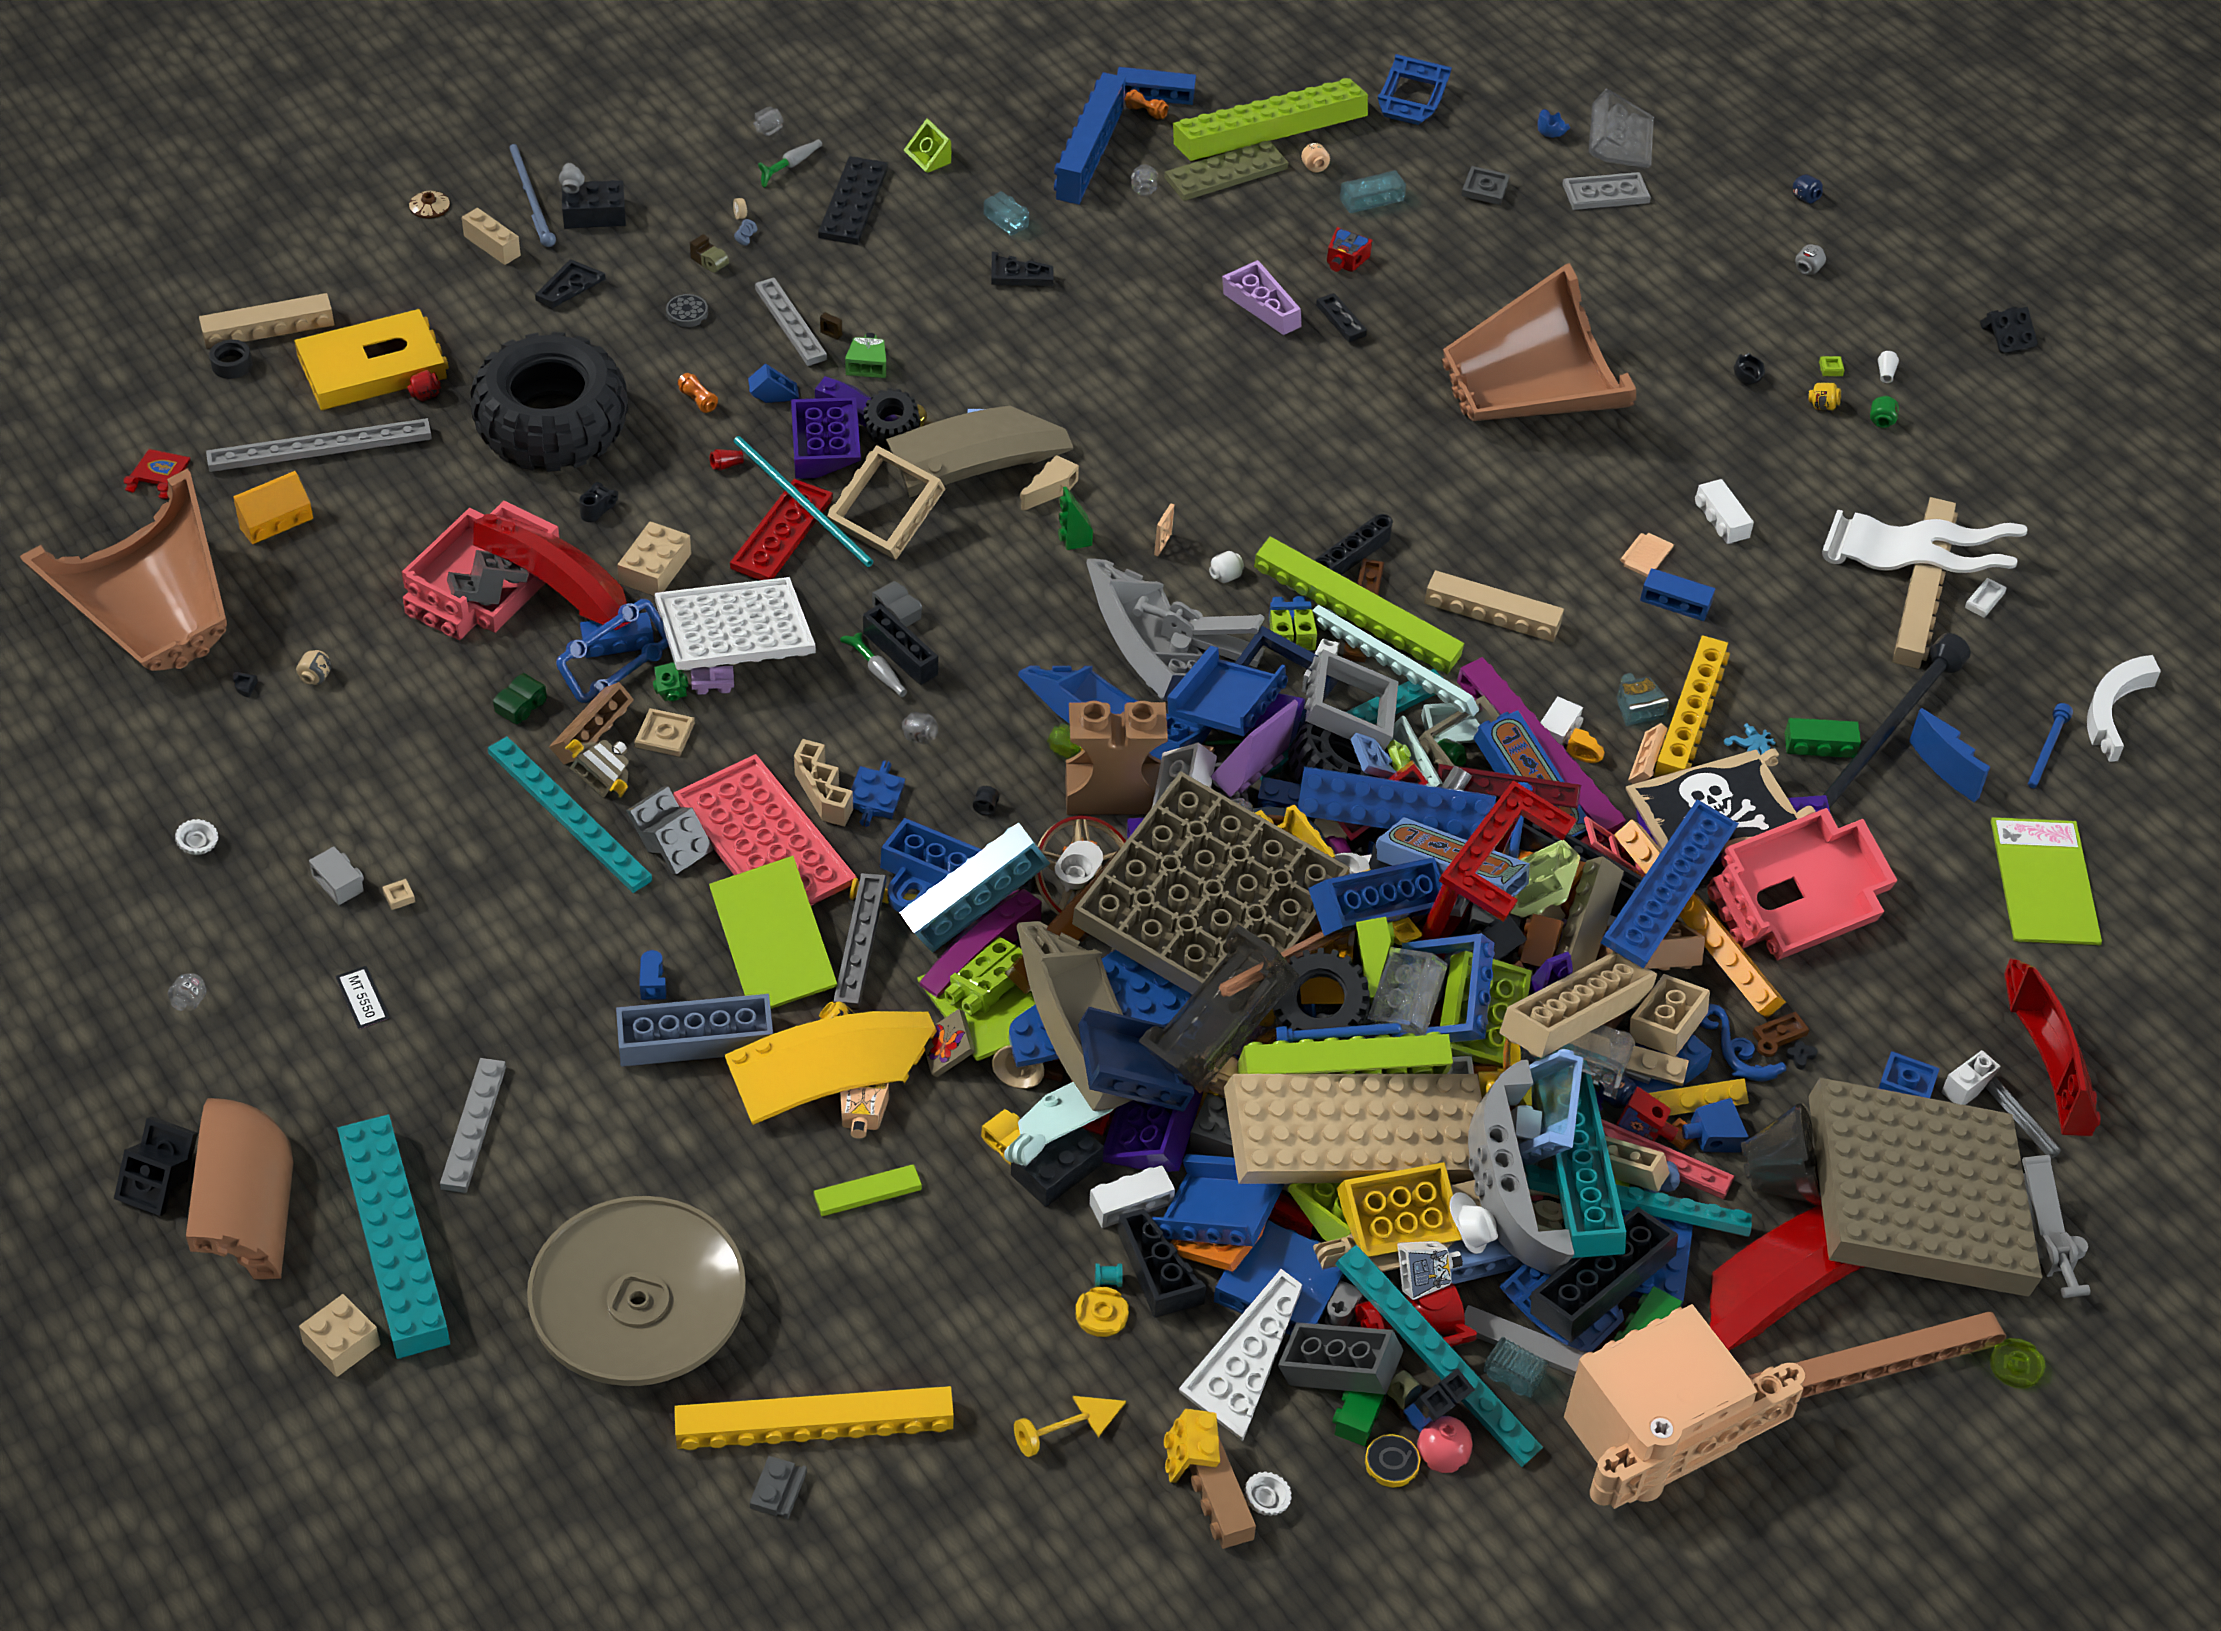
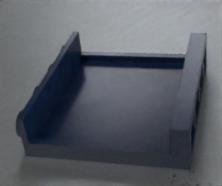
(1122, 1066)

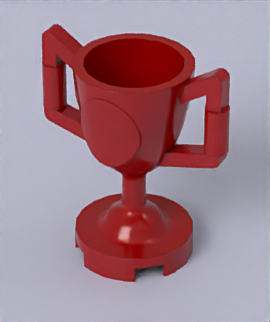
(1440, 1309)

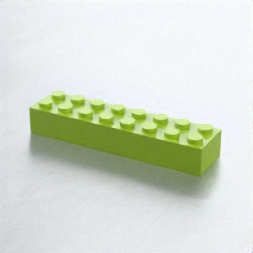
(1357, 1055)

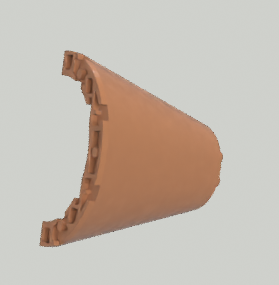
(1535, 358)
(151, 589)

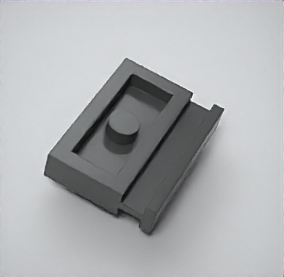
(778, 1487)

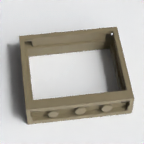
(1430, 746)

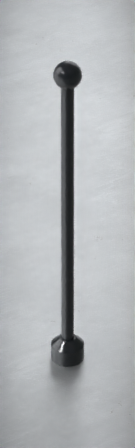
(1947, 655)

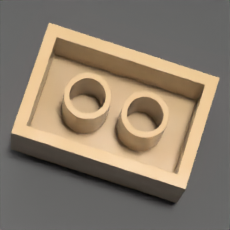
(654, 559)
(1669, 1015)

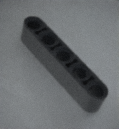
(1357, 544)

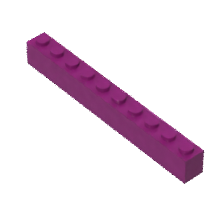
(1481, 679)

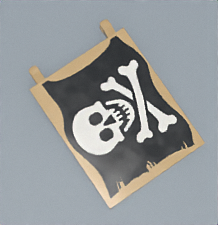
(1733, 786)

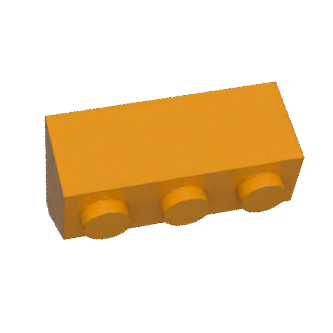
(272, 507)

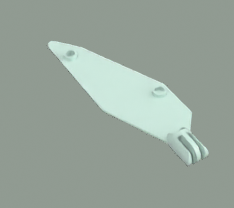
(1048, 1120)

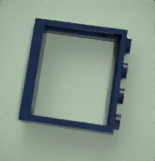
(1288, 650)

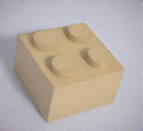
(339, 1335)

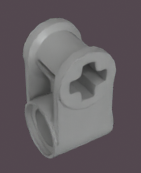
(1343, 1304)

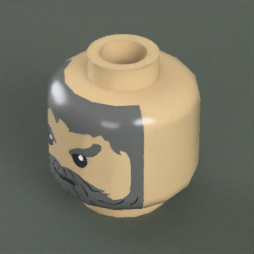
(314, 667)

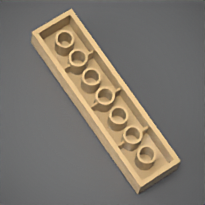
(1577, 1004)

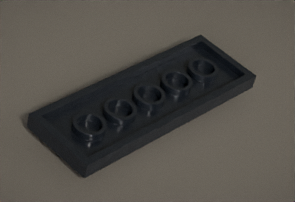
(853, 200)

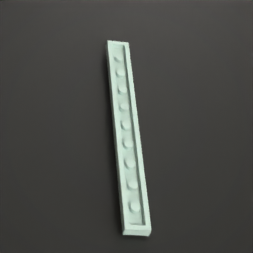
(1398, 662)

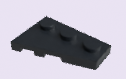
(1013, 272)
(568, 282)

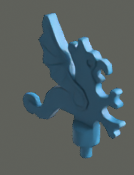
(1754, 742)

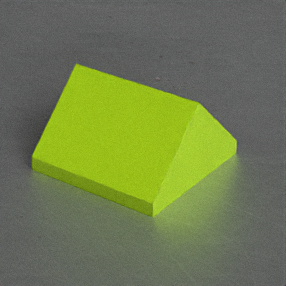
(929, 147)

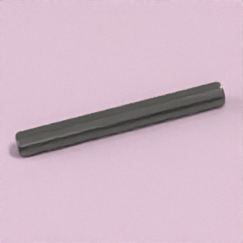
(2023, 1118)

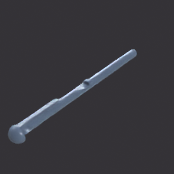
(546, 238)

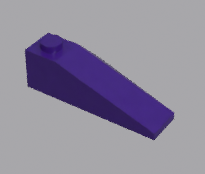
(837, 389)
(1551, 972)

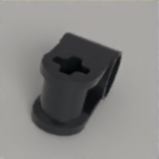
(596, 502)

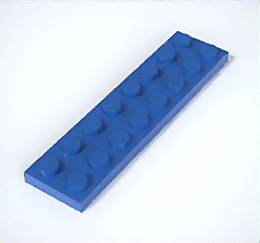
(1387, 801)

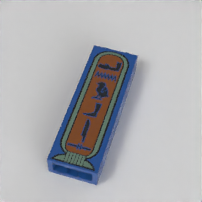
(1516, 751)

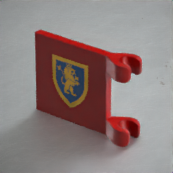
(156, 469)

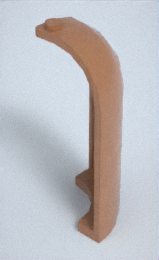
(241, 1187)

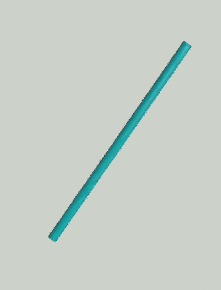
(803, 501)

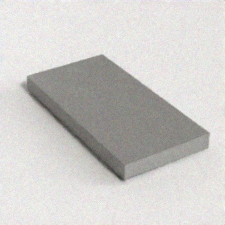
(1606, 190)

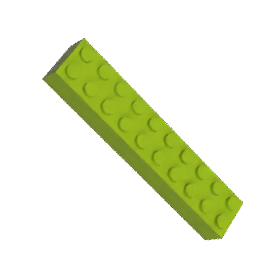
(1270, 119)

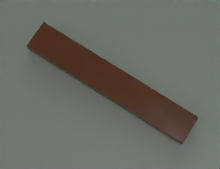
(1370, 579)

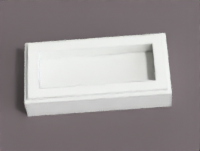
(1985, 597)

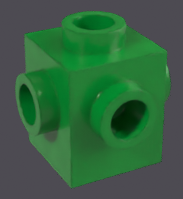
(670, 682)

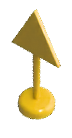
(1095, 1410)

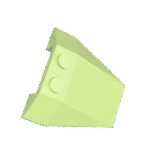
(1549, 878)

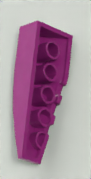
(971, 941)

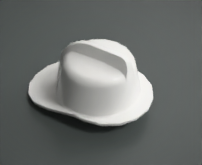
(1078, 864)
(1473, 1222)

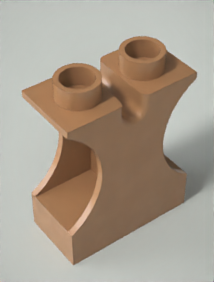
(1116, 764)

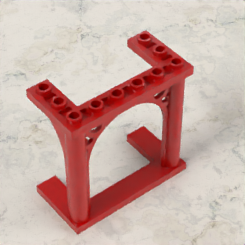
(1490, 835)

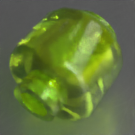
(1060, 741)

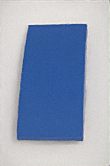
(1948, 755)
(1908, 1076)

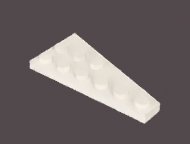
(1239, 1364)

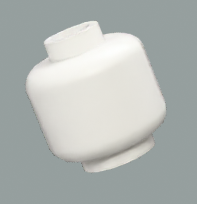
(1226, 567)

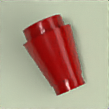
(724, 459)

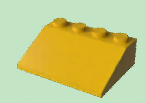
(1399, 1208)

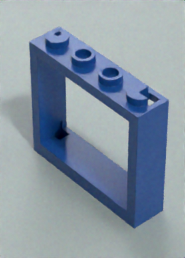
(1479, 984)

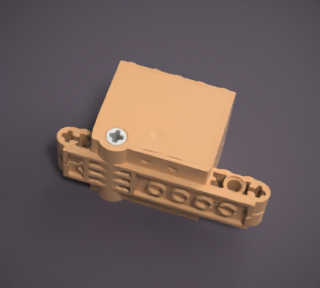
(1670, 1405)

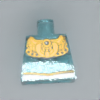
(1641, 700)

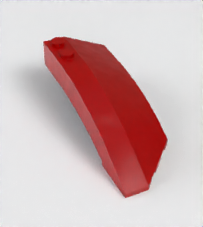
(554, 562)
(2055, 1039)

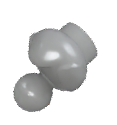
(571, 178)

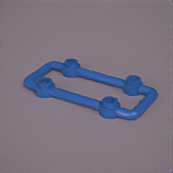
(578, 649)

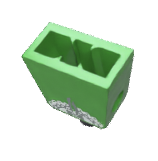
(866, 357)

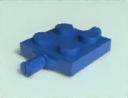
(876, 792)

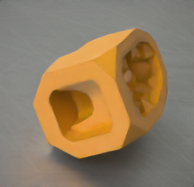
(1584, 747)

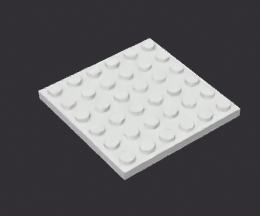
(734, 623)

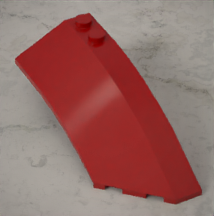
(1772, 1278)

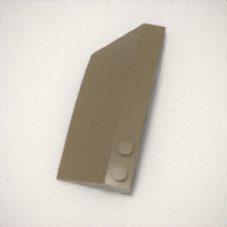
(977, 445)
(1064, 985)

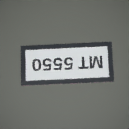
(362, 997)

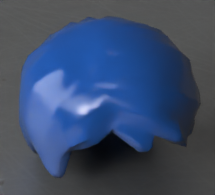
(1551, 125)

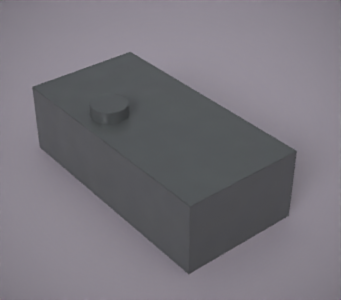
(1341, 1358)

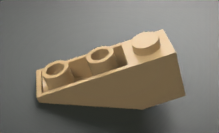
(1050, 482)

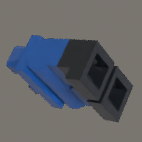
(1438, 1400)

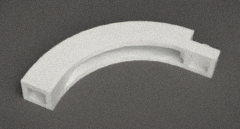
(2122, 679)

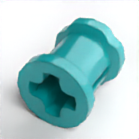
(1108, 1275)

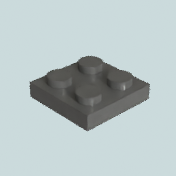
(1485, 185)

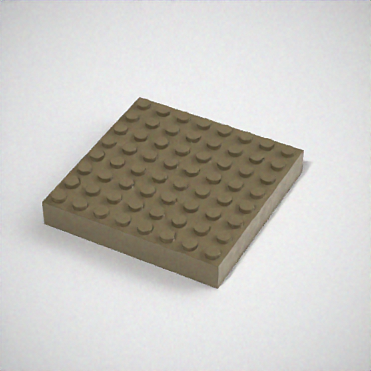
(1195, 876)
(1923, 1187)

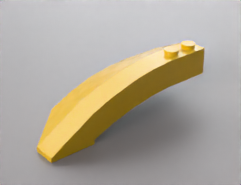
(827, 1059)

